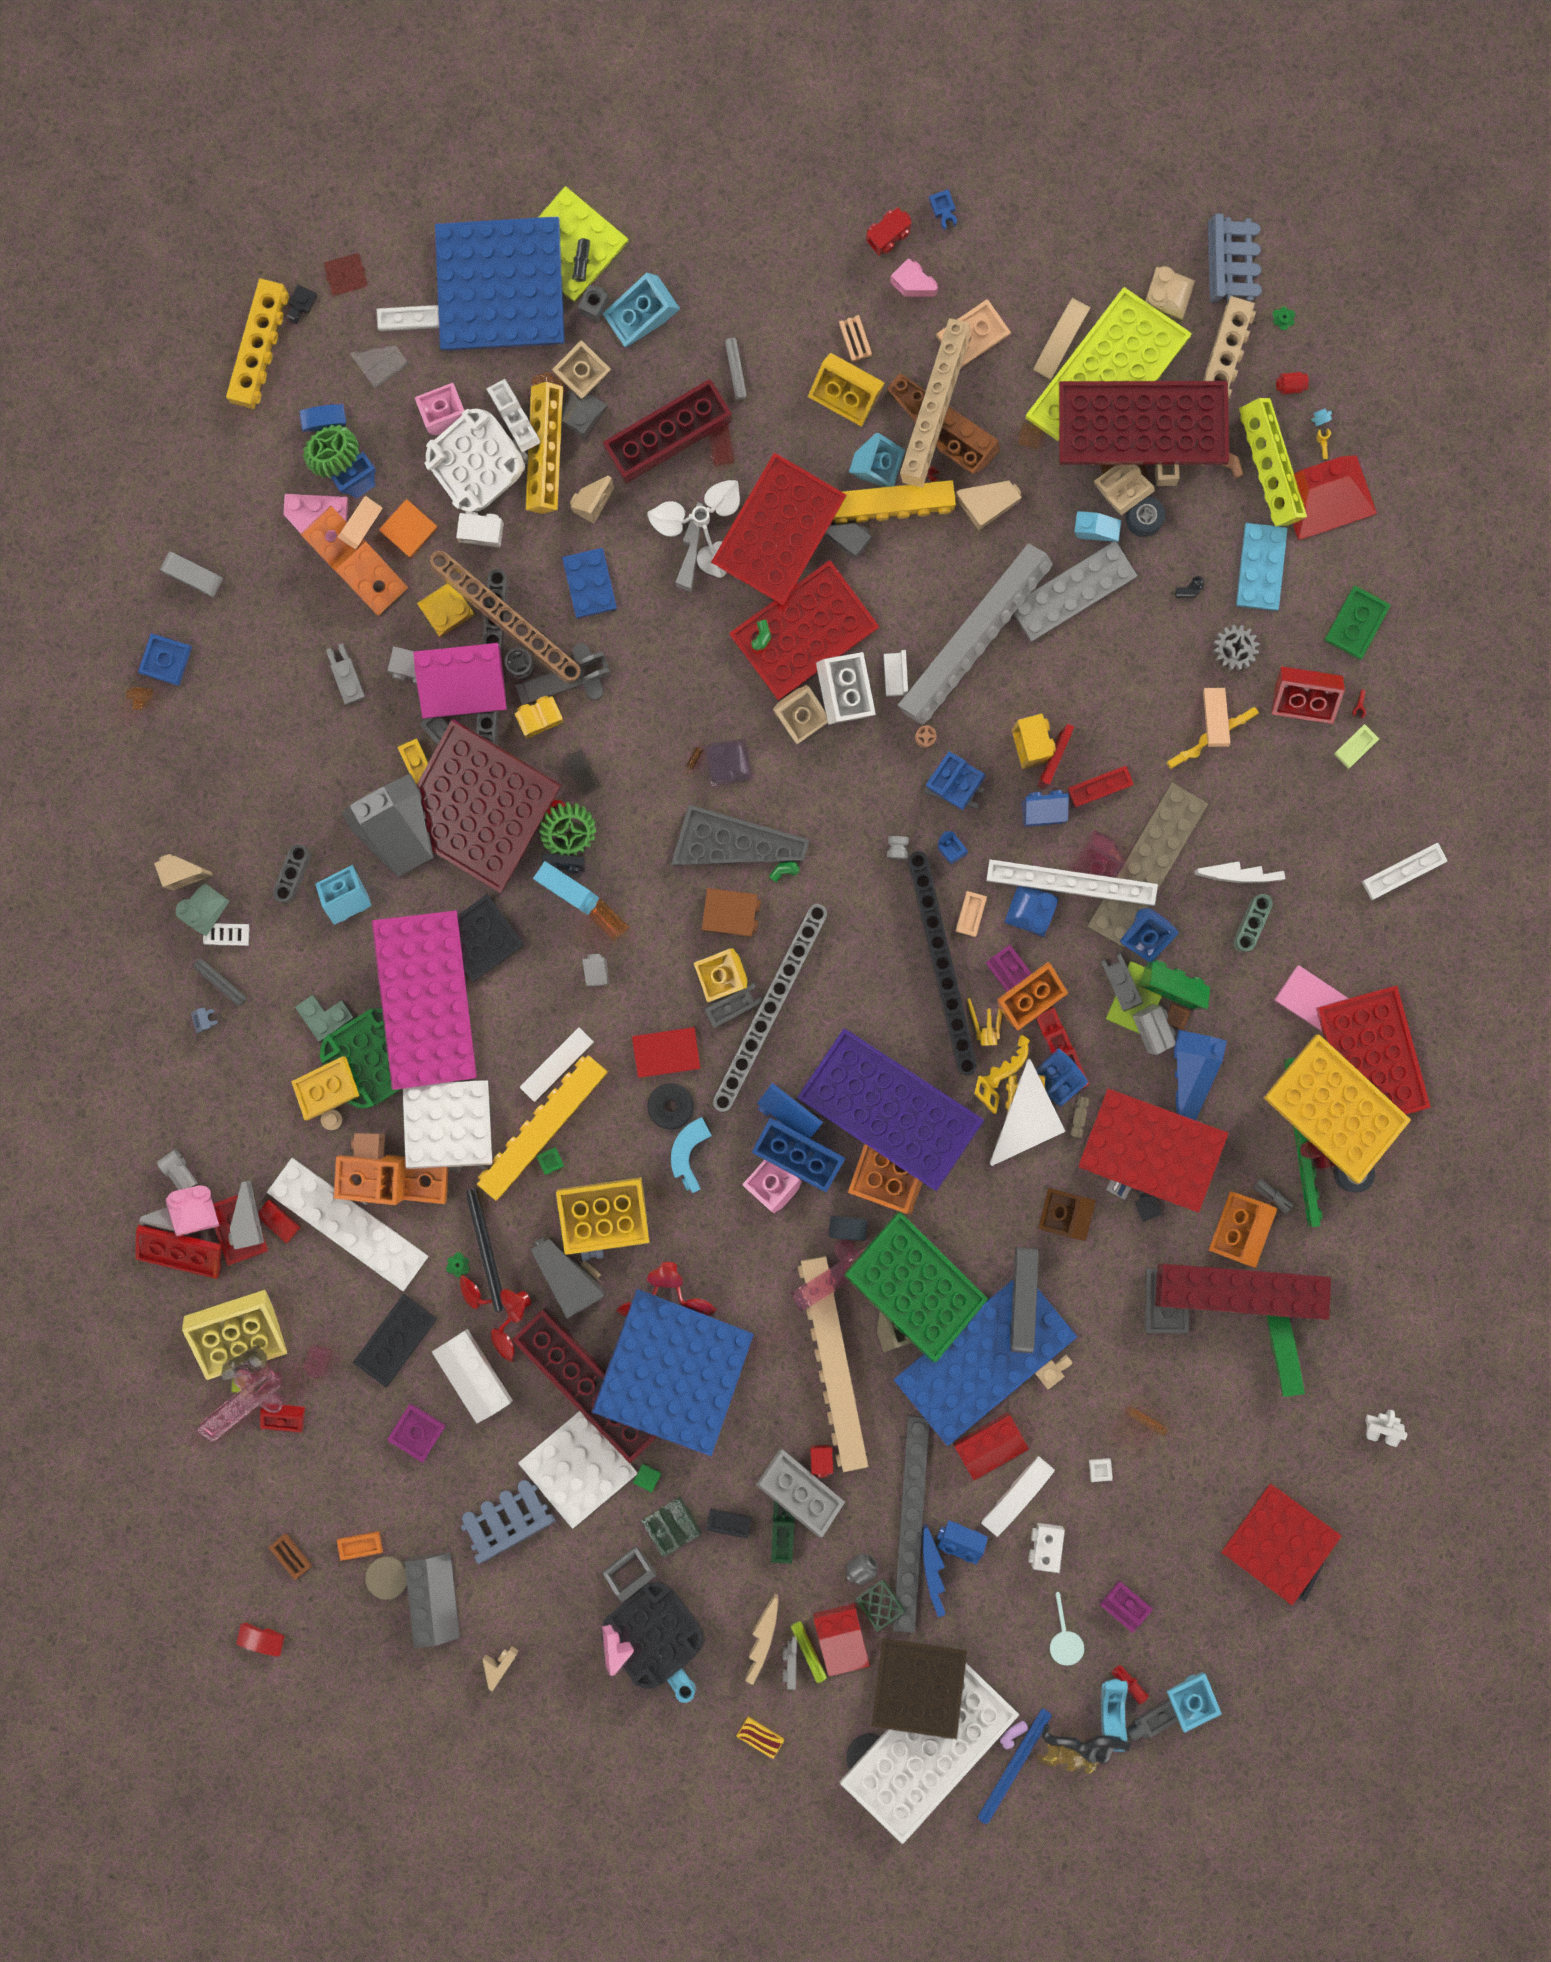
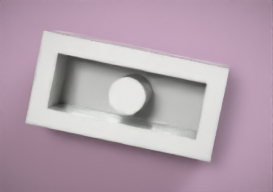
(480, 529)

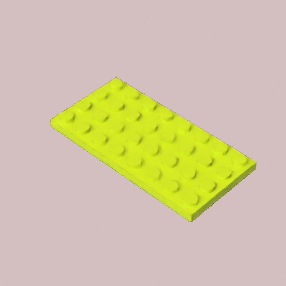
(1124, 345)

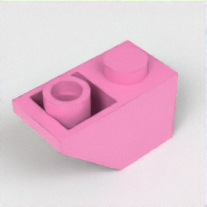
(912, 281)

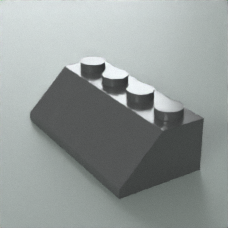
(432, 1599)

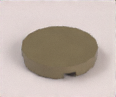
(386, 1577)

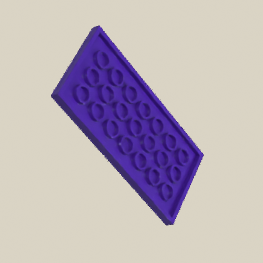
(890, 1109)

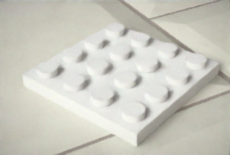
(447, 1125)
(577, 1469)

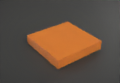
(408, 528)

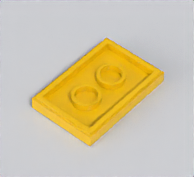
(325, 1088)

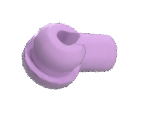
(1011, 1733)

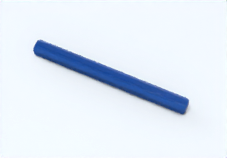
(1014, 1766)

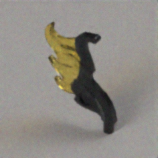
(1078, 1753)

